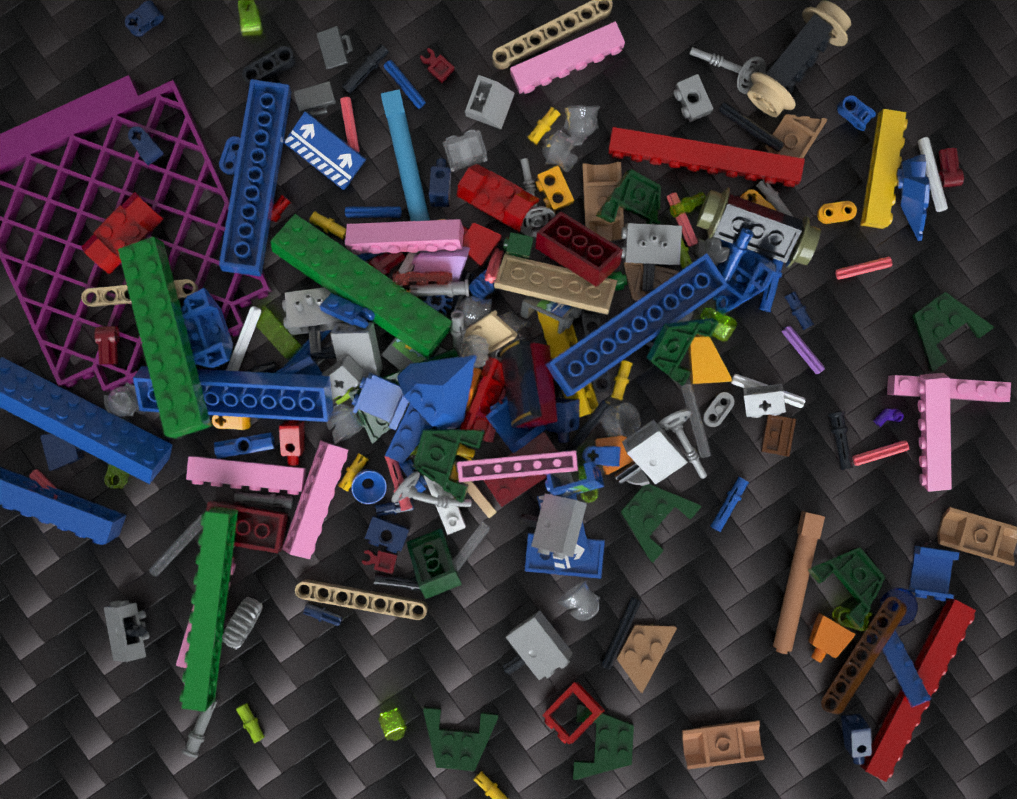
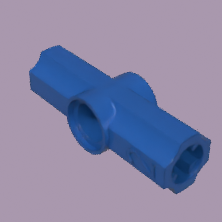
(233, 447)

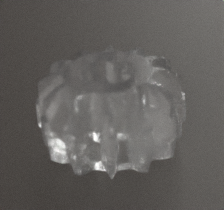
(475, 345)

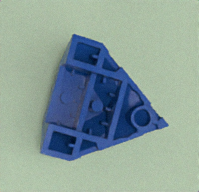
(914, 192)
(747, 281)
(206, 329)
(439, 389)

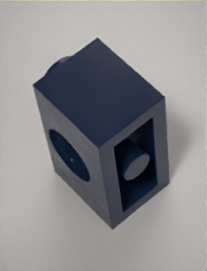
(375, 530)

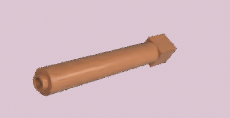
(808, 532)

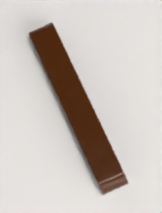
(855, 660)

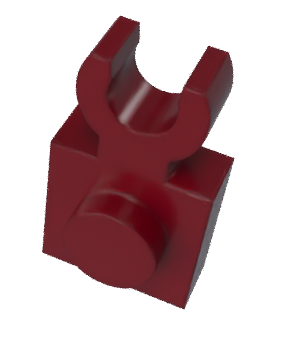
(438, 66)
(383, 561)

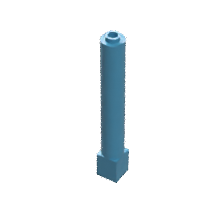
(405, 155)

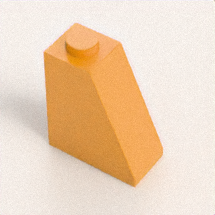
(706, 362)

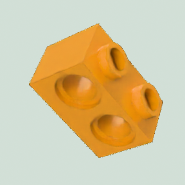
(559, 187)

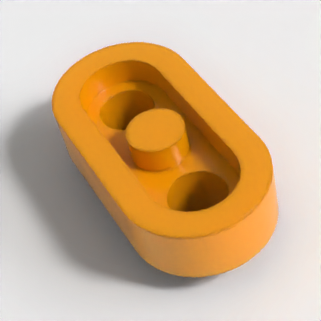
(837, 212)

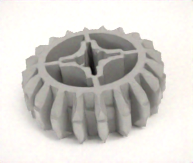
(242, 622)

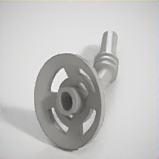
(744, 72)
(533, 213)
(674, 423)
(408, 489)

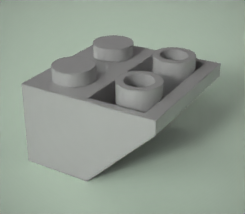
(489, 102)

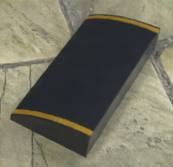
(520, 382)

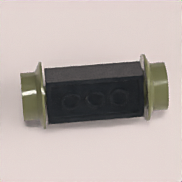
(774, 232)

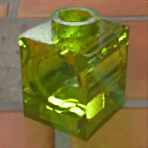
(392, 724)

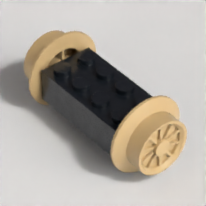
(823, 27)

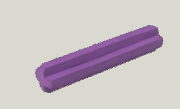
(803, 349)

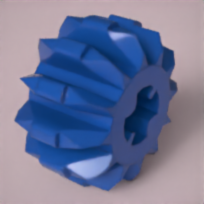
(481, 288)
(443, 303)

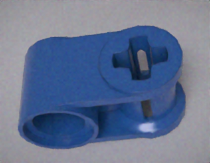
(857, 112)
(605, 455)

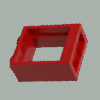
(587, 699)

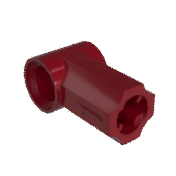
(950, 172)
(387, 262)
(107, 340)

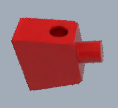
(481, 242)
(292, 432)

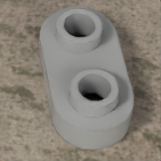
(718, 410)

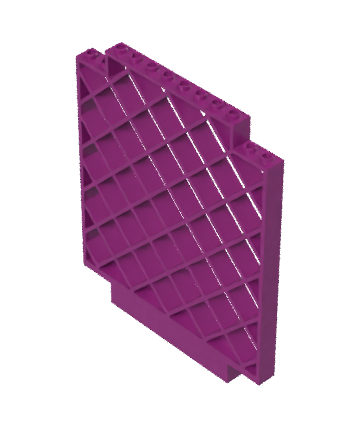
(67, 126)

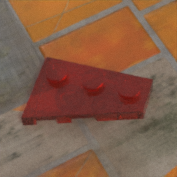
(440, 277)

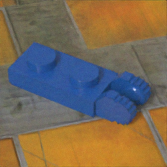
(346, 311)

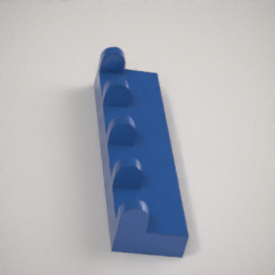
(905, 671)

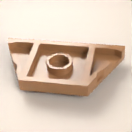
(797, 134)
(634, 276)
(643, 651)

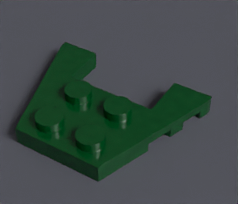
(635, 195)
(941, 319)
(673, 344)
(438, 454)
(648, 510)
(858, 576)
(612, 744)
(457, 747)

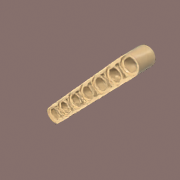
(545, 39)
(351, 602)

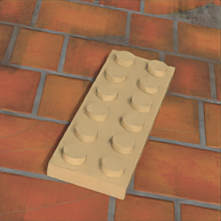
(553, 284)

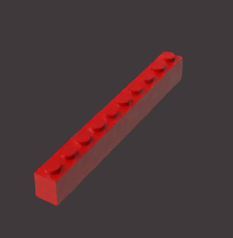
(706, 156)
(930, 666)

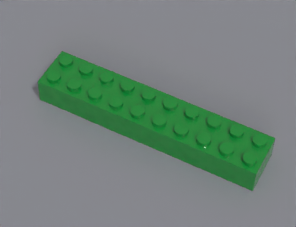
(361, 284)
(164, 338)
(209, 608)

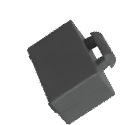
(333, 47)
(315, 98)

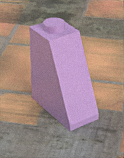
(442, 261)

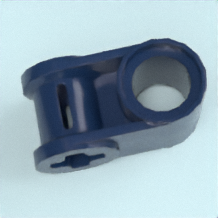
(145, 16)
(146, 146)

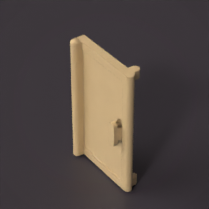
(493, 329)

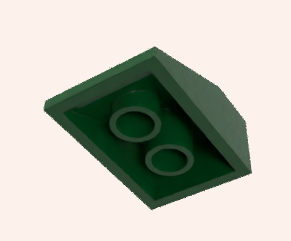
(433, 563)

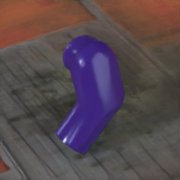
(888, 414)

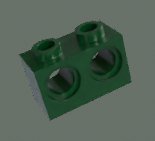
(518, 245)

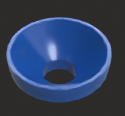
(372, 494)

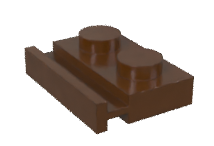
(778, 435)

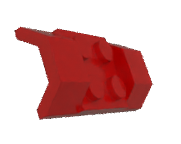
(495, 196)
(122, 228)
(487, 395)

